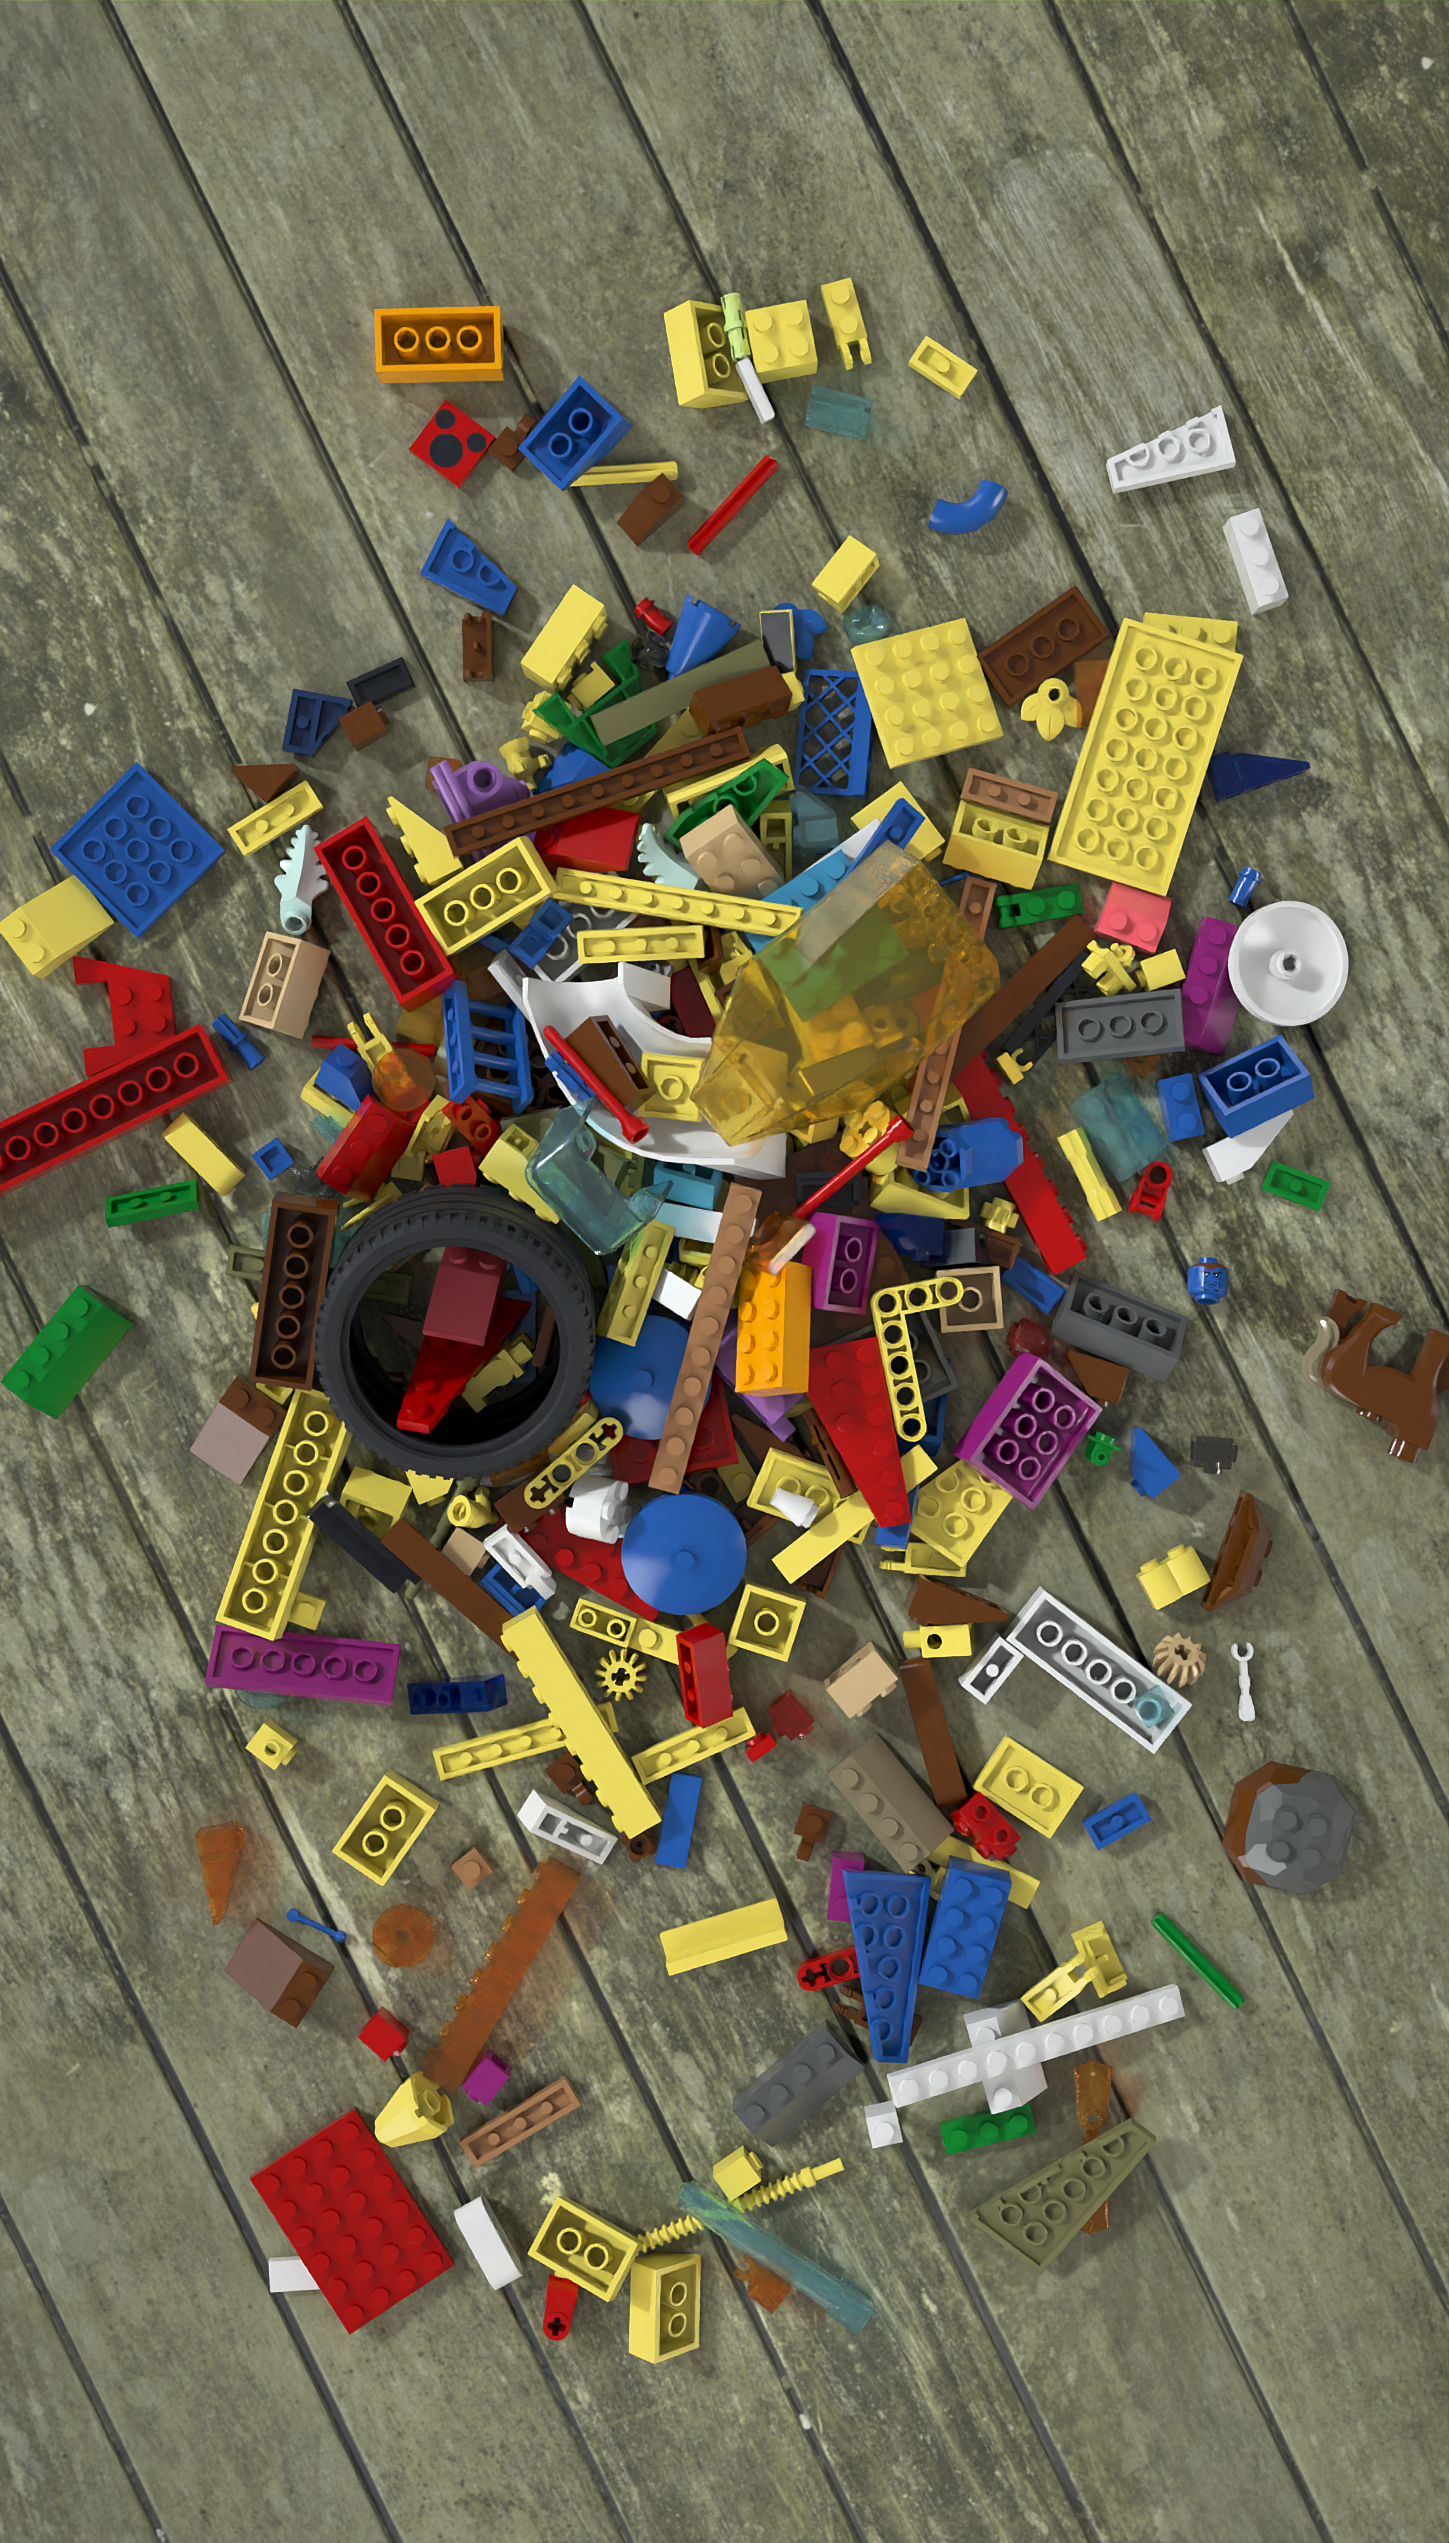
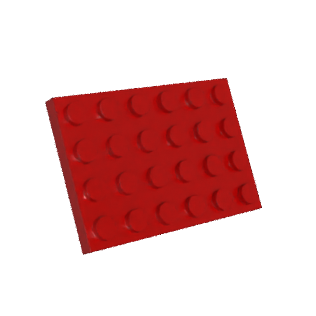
(352, 2220)

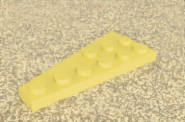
(957, 1512)

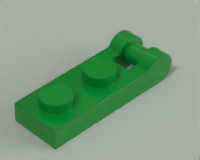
(1039, 906)

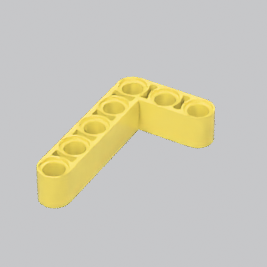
(902, 1346)

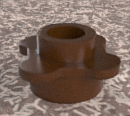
(637, 1852)

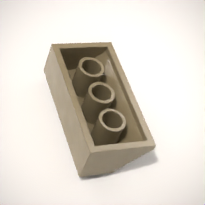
(891, 1802)

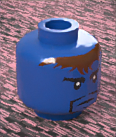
(1207, 1281)

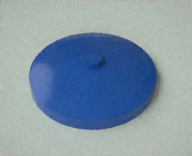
(640, 1380)
(683, 1553)

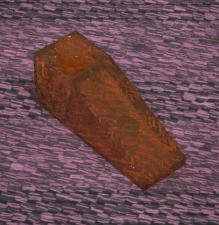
(219, 1857)

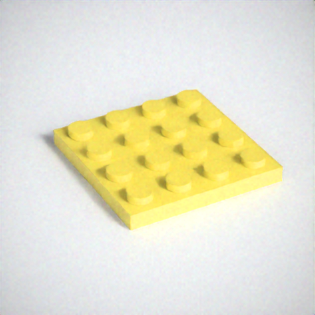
(927, 692)

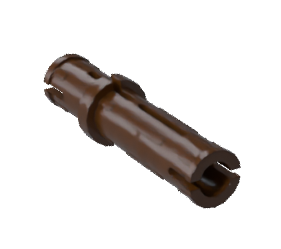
(829, 1454)

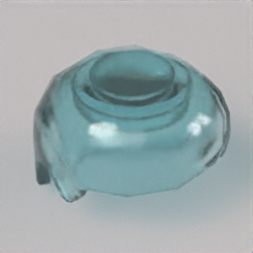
(866, 624)

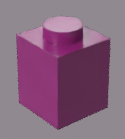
(486, 2078)

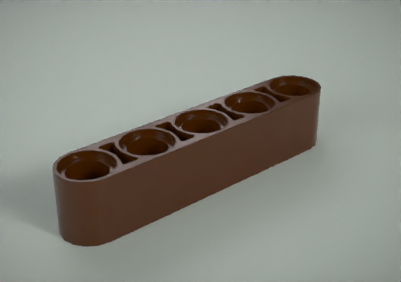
(932, 1731)

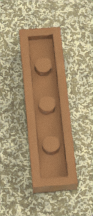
(520, 2121)

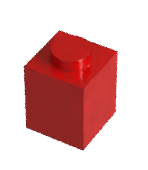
(384, 2034)

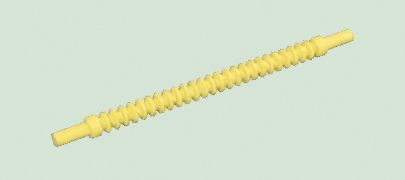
(806, 2178)

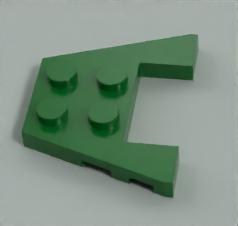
(581, 729)

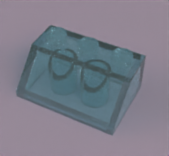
(1118, 1127)

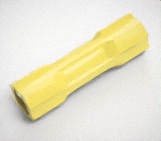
(1080, 1154)

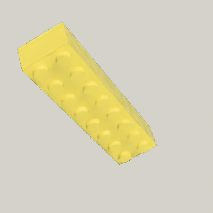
(279, 1531)

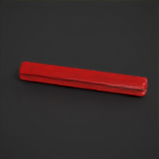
(732, 505)

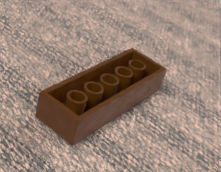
(292, 1289)

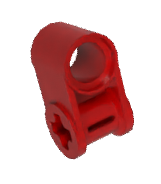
(1150, 1192)
(560, 2302)

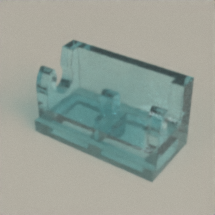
(838, 412)

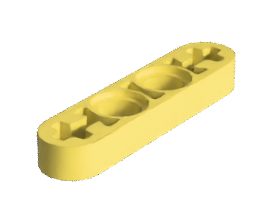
(576, 1465)

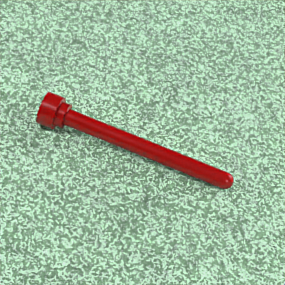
(633, 1127)
(898, 1130)

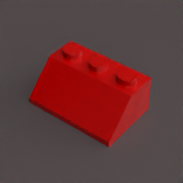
(366, 1150)

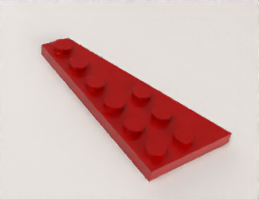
(855, 1409)

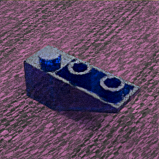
(458, 1695)

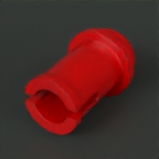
(653, 616)

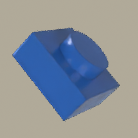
(273, 1159)

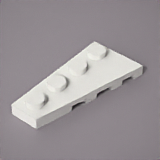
(1185, 452)

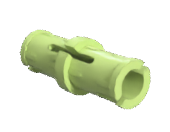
(736, 327)

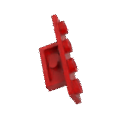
(474, 1123)

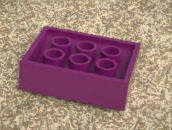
(1027, 1430)

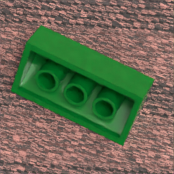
(67, 1352)

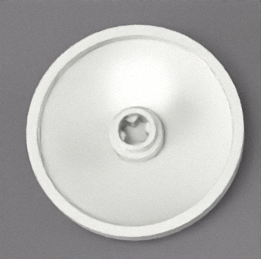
(1288, 963)

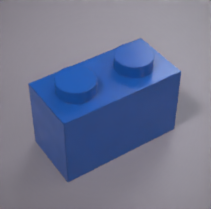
(1179, 1107)

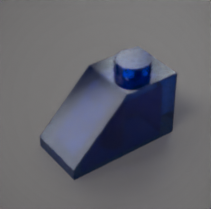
(913, 1234)

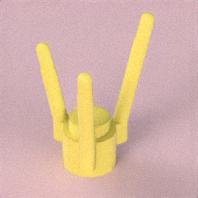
(384, 1195)

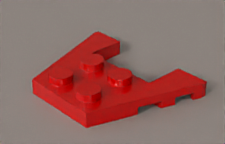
(139, 1010)

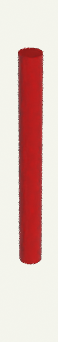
(332, 1042)

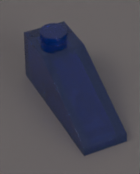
(1246, 772)

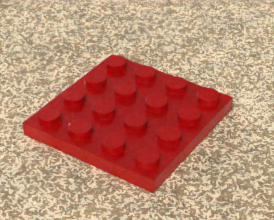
(711, 1448)

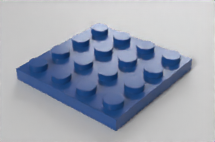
(137, 850)

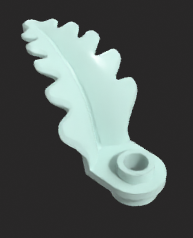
(665, 864)
(301, 882)

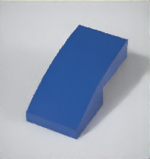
(540, 933)

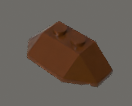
(1239, 1556)

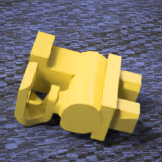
(499, 1371)

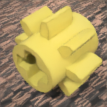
(999, 1215)

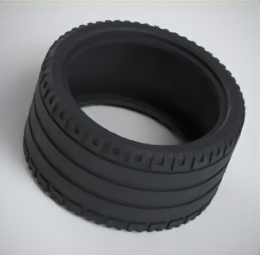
(462, 1440)

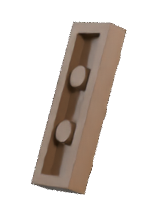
(1009, 795)

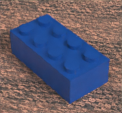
(964, 1927)

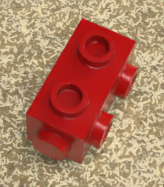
(985, 1827)

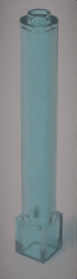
(838, 2296)

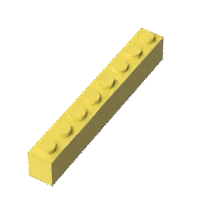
(581, 1722)

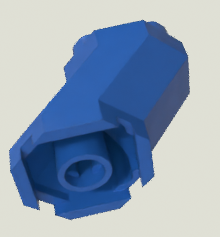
(971, 1155)

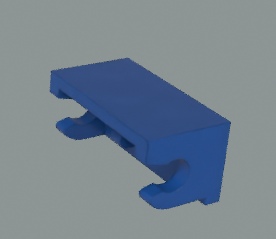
(509, 1592)

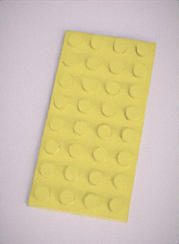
(1144, 757)

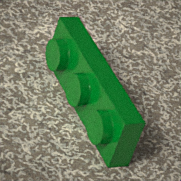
(152, 1203)
(986, 2128)

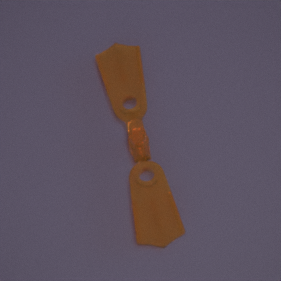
(1092, 2097)

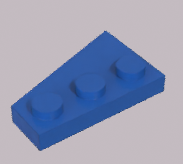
(467, 572)

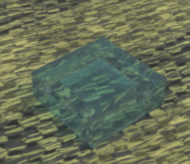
(1152, 1706)

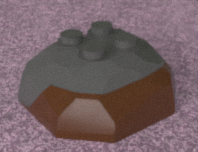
(1288, 1828)

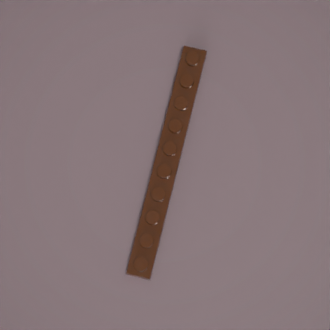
(596, 792)

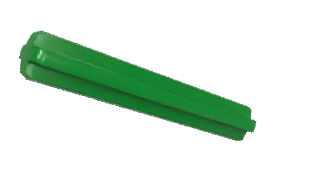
(1197, 1960)

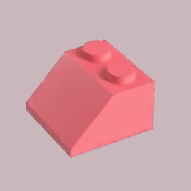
(1133, 918)

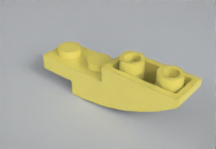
(626, 1629)

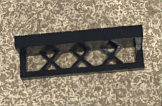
(1043, 1006)
(360, 1543)

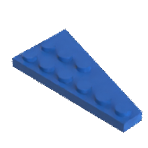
(888, 1936)

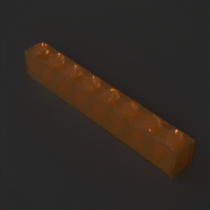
(501, 1974)

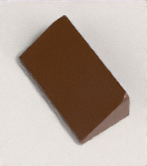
(713, 950)

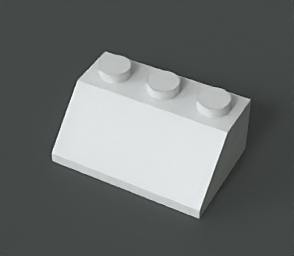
(1015, 2087)

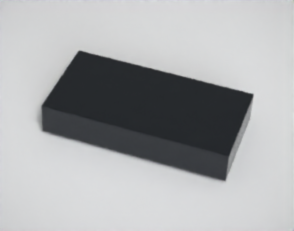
(381, 683)

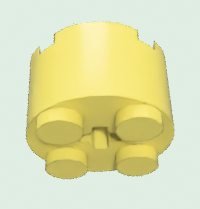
(863, 1130)

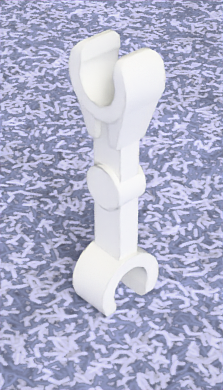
(1246, 1707)

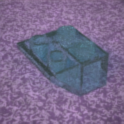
(816, 824)

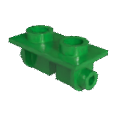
(1100, 1448)

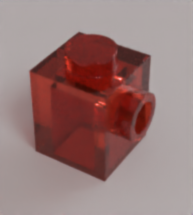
(790, 1716)

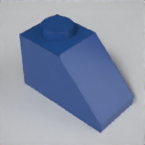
(346, 1077)
(1149, 1466)

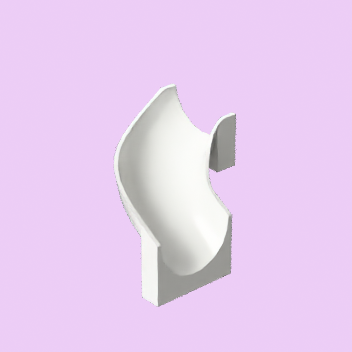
(628, 1005)

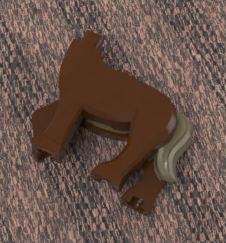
(1380, 1393)

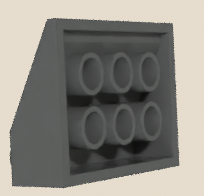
(930, 1362)

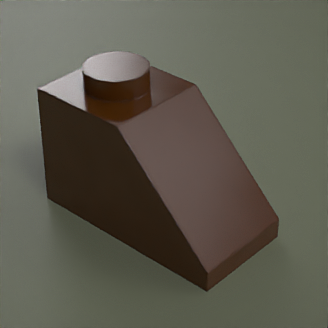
(651, 509)
(1098, 1377)

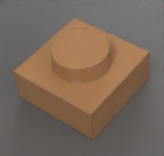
(472, 1867)

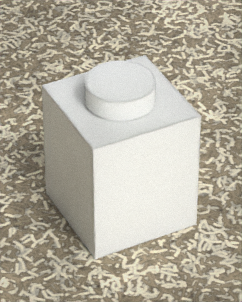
(883, 2124)

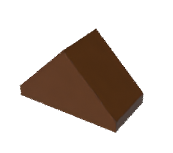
(267, 780)

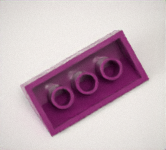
(1207, 992)

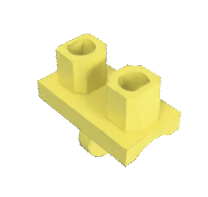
(1113, 964)

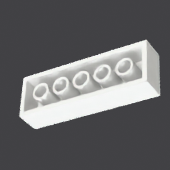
(1091, 1666)

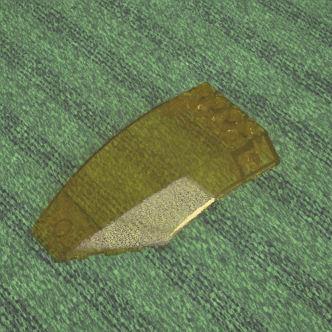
(843, 1002)

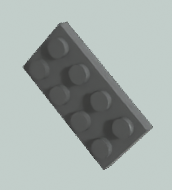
(1120, 1026)

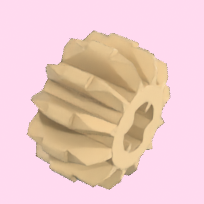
(1179, 1660)

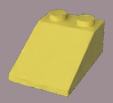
(55, 926)
(901, 1194)

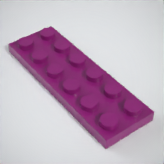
(304, 1666)

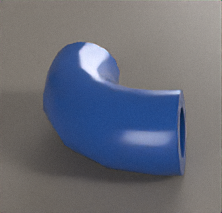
(970, 514)

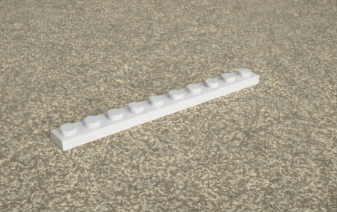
(1035, 2045)

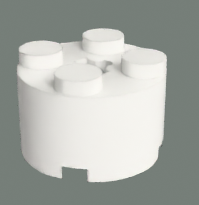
(598, 1508)

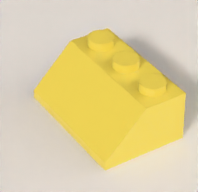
(702, 356)
(996, 844)
(664, 2305)

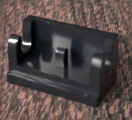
(809, 1182)
(961, 1250)

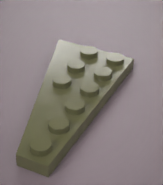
(1053, 2204)

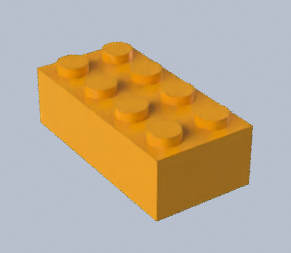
(439, 344)
(773, 1331)

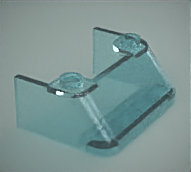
(581, 1191)

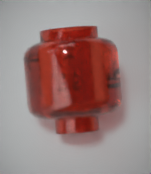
(1029, 1337)

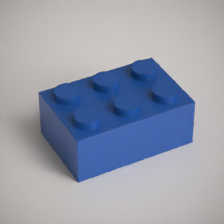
(1256, 1086)

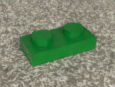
(1295, 1185)

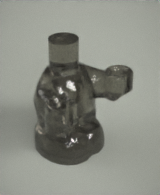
(310, 1183)

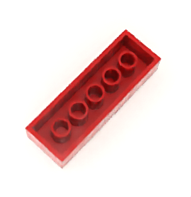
(386, 914)

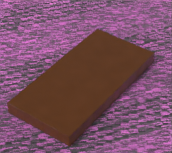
(1042, 647)

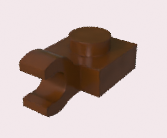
(506, 445)
(568, 1775)
(811, 1825)

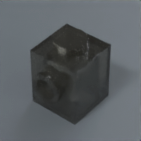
(1212, 1453)

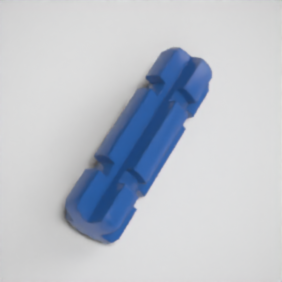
(569, 1076)

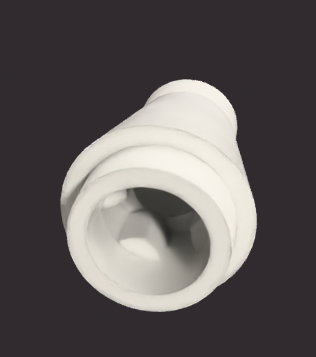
(795, 1507)

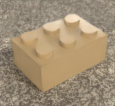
(732, 857)

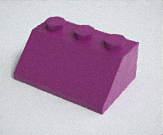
(840, 1261)

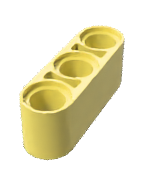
(203, 1154)

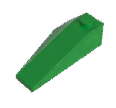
(747, 792)

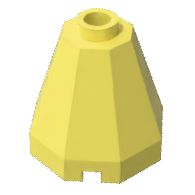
(414, 2113)

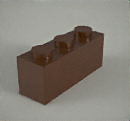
(741, 701)
(611, 1061)

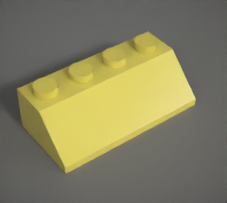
(687, 792)

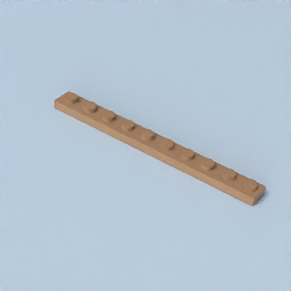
(935, 1070)
(705, 1337)

